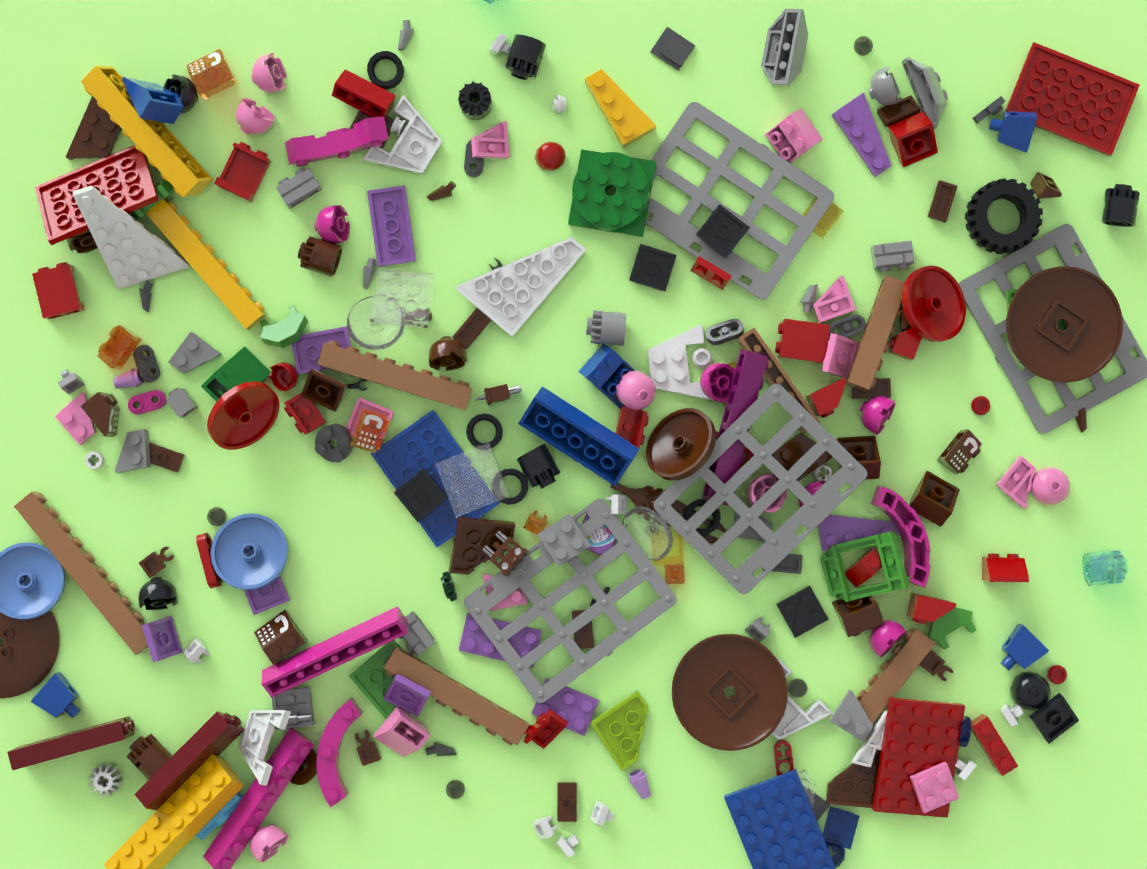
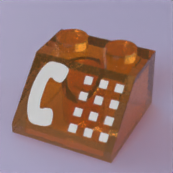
(211, 74)
(369, 431)

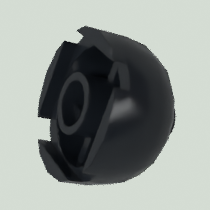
(185, 89)
(157, 594)
(1030, 690)

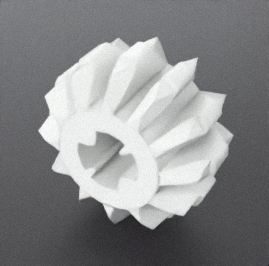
(105, 787)

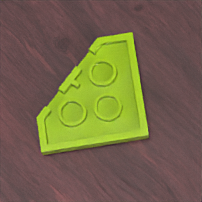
(623, 729)

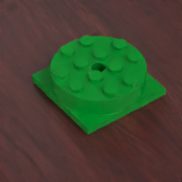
(621, 212)

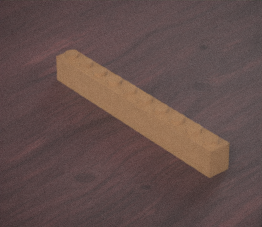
(84, 570)

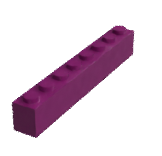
(742, 394)

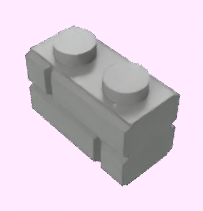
(298, 187)
(892, 255)
(418, 635)

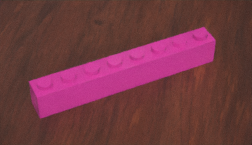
(334, 651)
(258, 801)

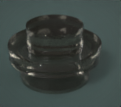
(863, 45)
(216, 516)
(797, 688)
(455, 789)

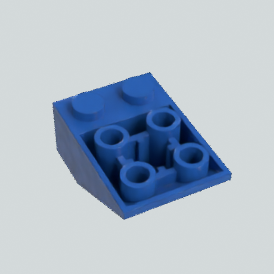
(153, 101)
(605, 371)

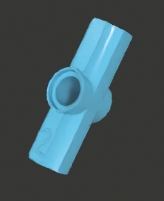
(220, 817)

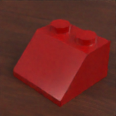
(913, 139)
(826, 399)
(1004, 568)
(927, 608)

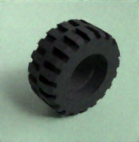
(1024, 202)

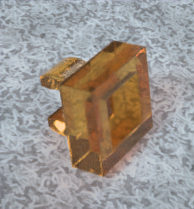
(535, 524)
(674, 574)

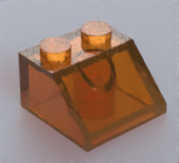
(118, 347)

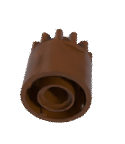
(320, 256)
(148, 755)

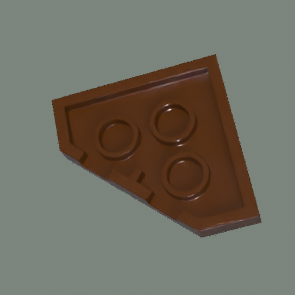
(470, 540)
(854, 785)

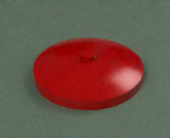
(934, 304)
(243, 415)

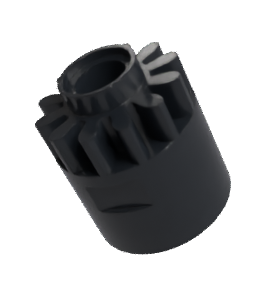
(525, 56)
(476, 110)
(1120, 206)
(539, 466)

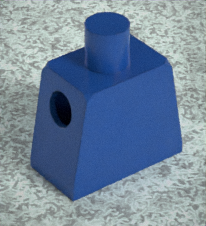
(1015, 129)
(1022, 648)
(57, 697)

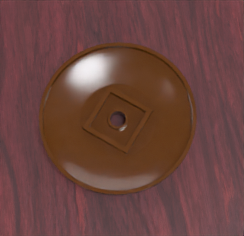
(1091, 320)
(27, 652)
(723, 720)

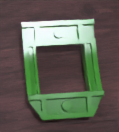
(890, 559)

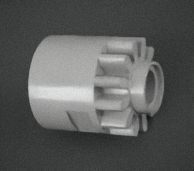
(607, 327)

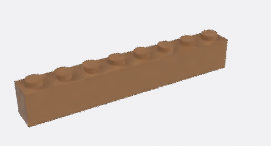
(395, 376)
(458, 696)

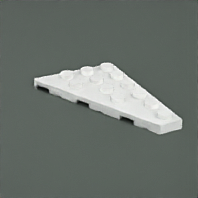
(125, 245)
(518, 288)

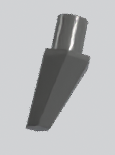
(146, 295)
(440, 750)

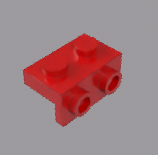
(710, 273)
(305, 414)
(631, 425)
(545, 729)

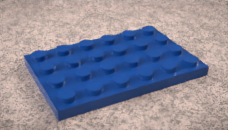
(419, 448)
(779, 825)

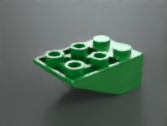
(237, 370)

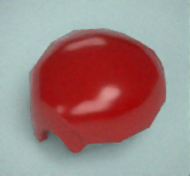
(550, 156)
(284, 376)

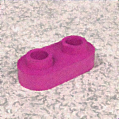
(146, 402)

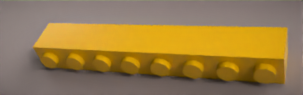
(207, 266)

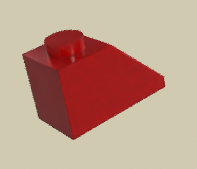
(905, 344)
(864, 567)

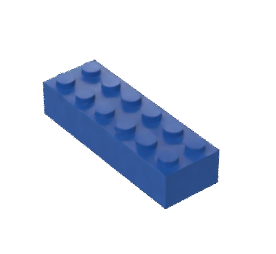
(578, 436)

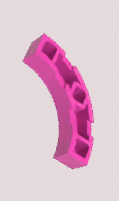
(337, 143)
(911, 531)
(328, 752)

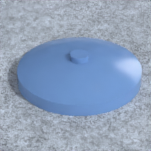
(249, 552)
(29, 581)

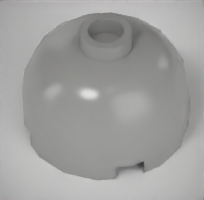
(884, 87)

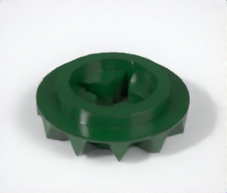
(448, 586)

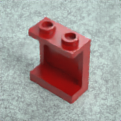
(243, 171)
(57, 291)
(802, 340)

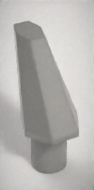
(405, 35)
(368, 272)
(809, 298)

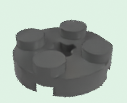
(325, 448)

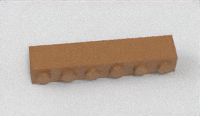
(875, 335)
(775, 373)
(894, 672)

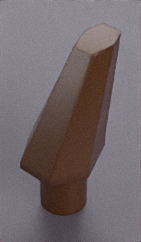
(442, 192)
(1082, 420)

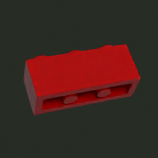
(363, 95)
(993, 745)

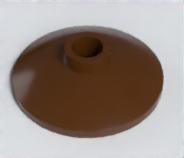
(307, 773)

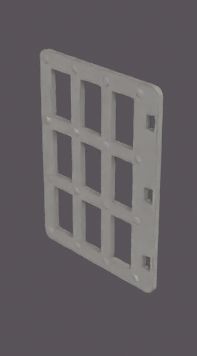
(684, 234)
(1062, 240)
(810, 514)
(479, 604)

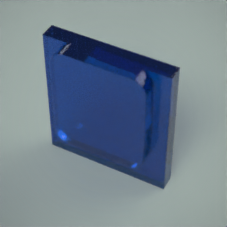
(840, 827)

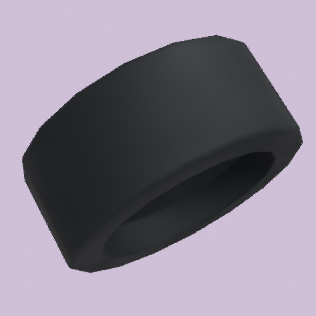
(380, 56)
(480, 417)
(524, 486)
(715, 515)

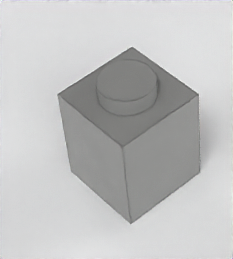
(181, 402)

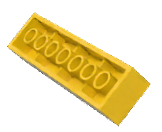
(150, 136)
(179, 817)

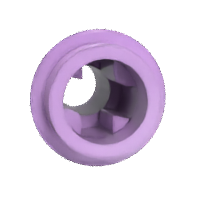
(128, 379)
(639, 781)

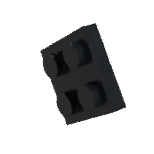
(722, 231)
(652, 267)
(420, 495)
(802, 611)
(1054, 718)

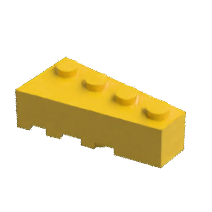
(621, 113)

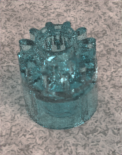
(1104, 567)

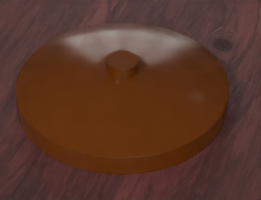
(680, 444)

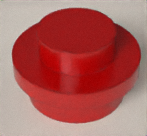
(980, 405)
(1057, 674)

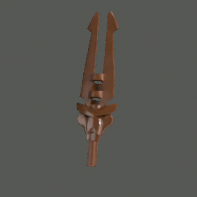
(646, 497)

